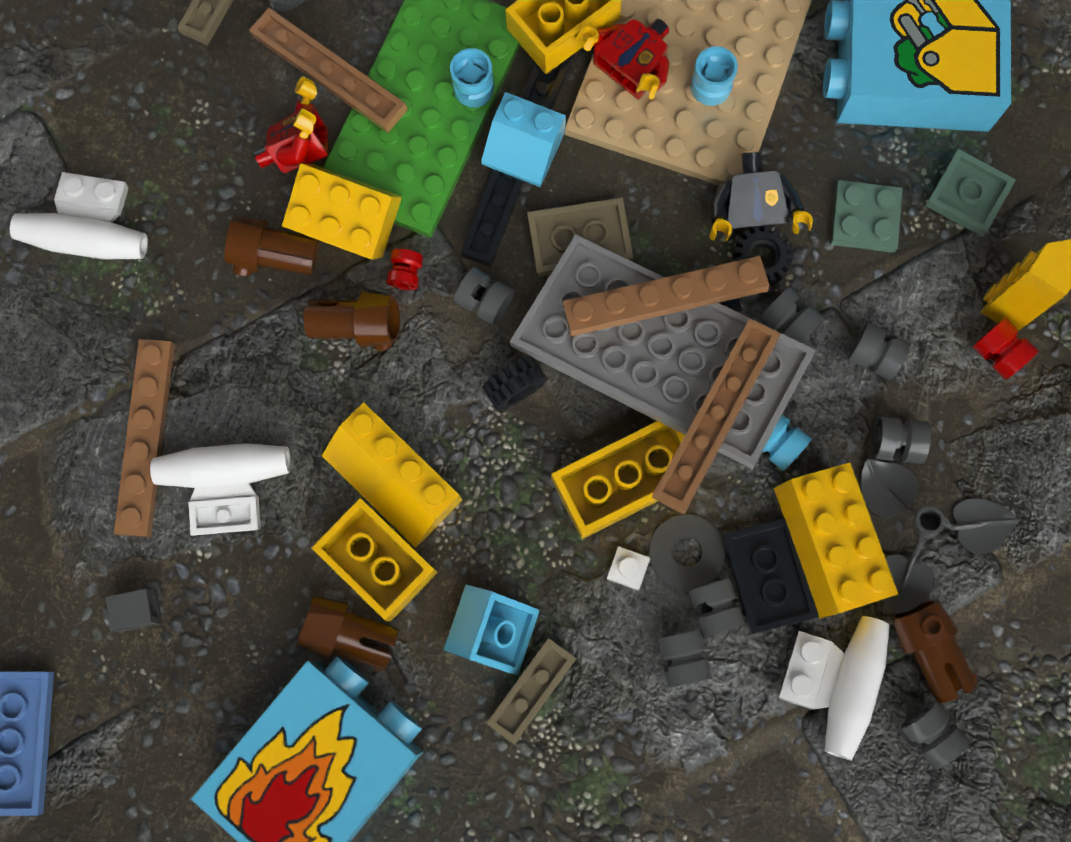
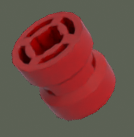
(404, 269)

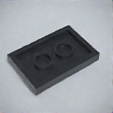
(769, 576)

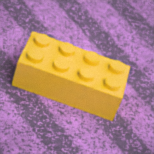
(616, 478)
(835, 540)

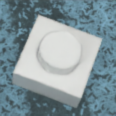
(628, 568)

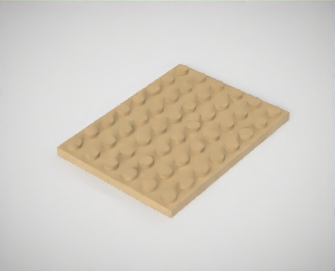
(674, 126)

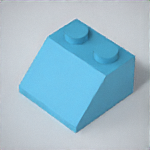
(523, 139)
(491, 629)

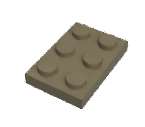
(597, 222)

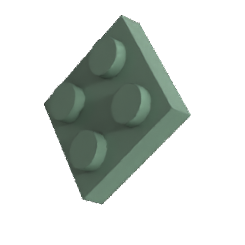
(970, 192)
(866, 216)

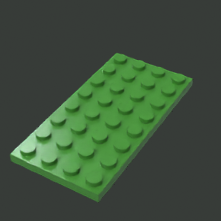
(437, 133)

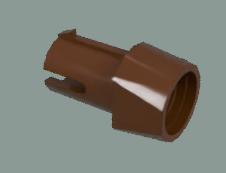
(255, 245)
(369, 320)
(336, 631)
(930, 637)

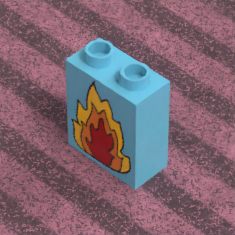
(312, 762)

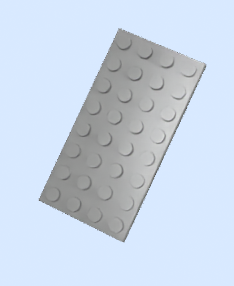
(658, 362)

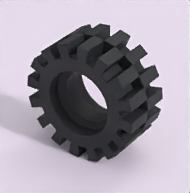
(772, 241)
(514, 383)

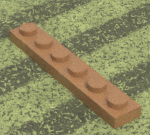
(329, 70)
(665, 296)
(716, 416)
(144, 438)

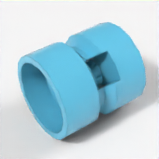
(713, 75)
(472, 77)
(786, 443)

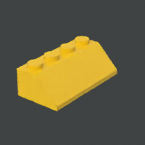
(1031, 285)
(390, 475)

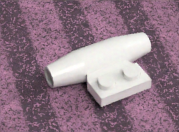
(83, 221)
(222, 480)
(843, 682)

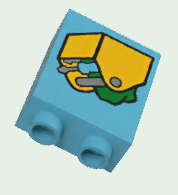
(920, 62)

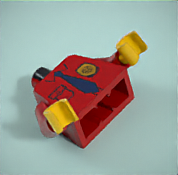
(630, 54)
(298, 137)

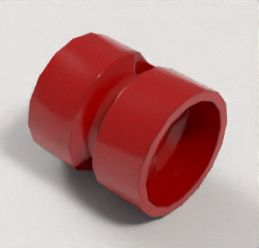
(1005, 349)

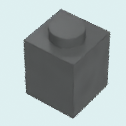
(132, 610)

